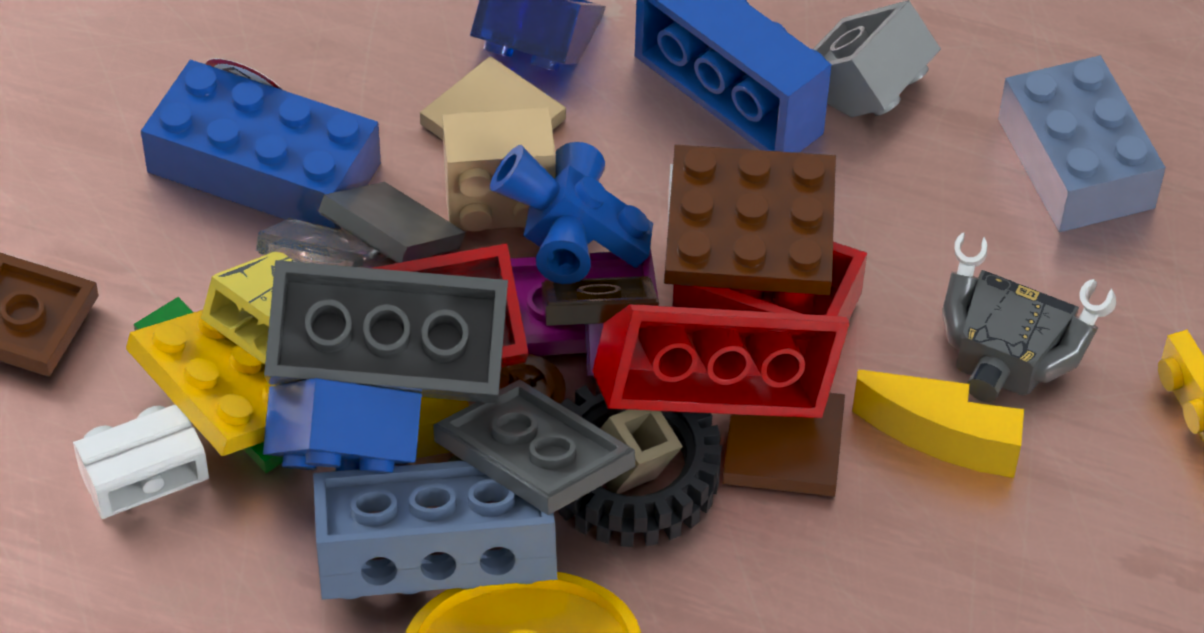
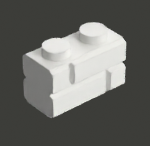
(140, 459)

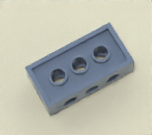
(410, 531)

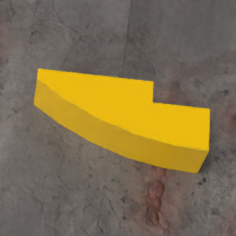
(941, 421)

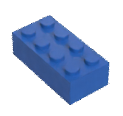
(737, 68)
(258, 144)

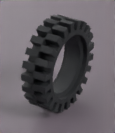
(658, 510)

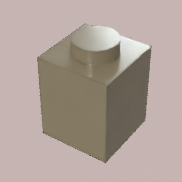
(650, 438)

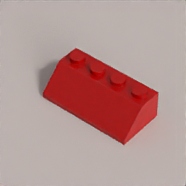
(719, 361)

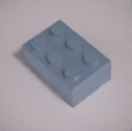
(1080, 143)

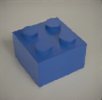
(341, 426)

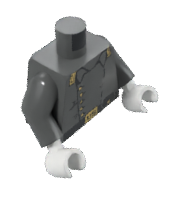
(1012, 332)

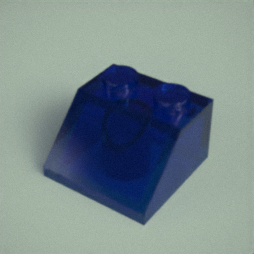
(545, 28)

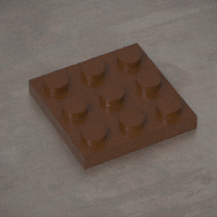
(751, 220)

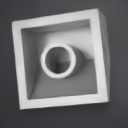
(876, 58)

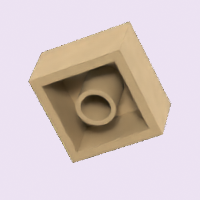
(473, 151)

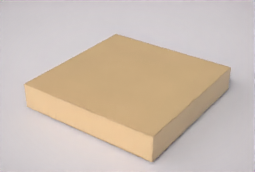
(489, 88)

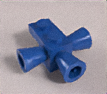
(572, 211)

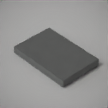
(534, 447)

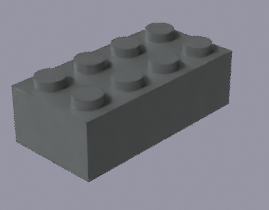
(387, 330)

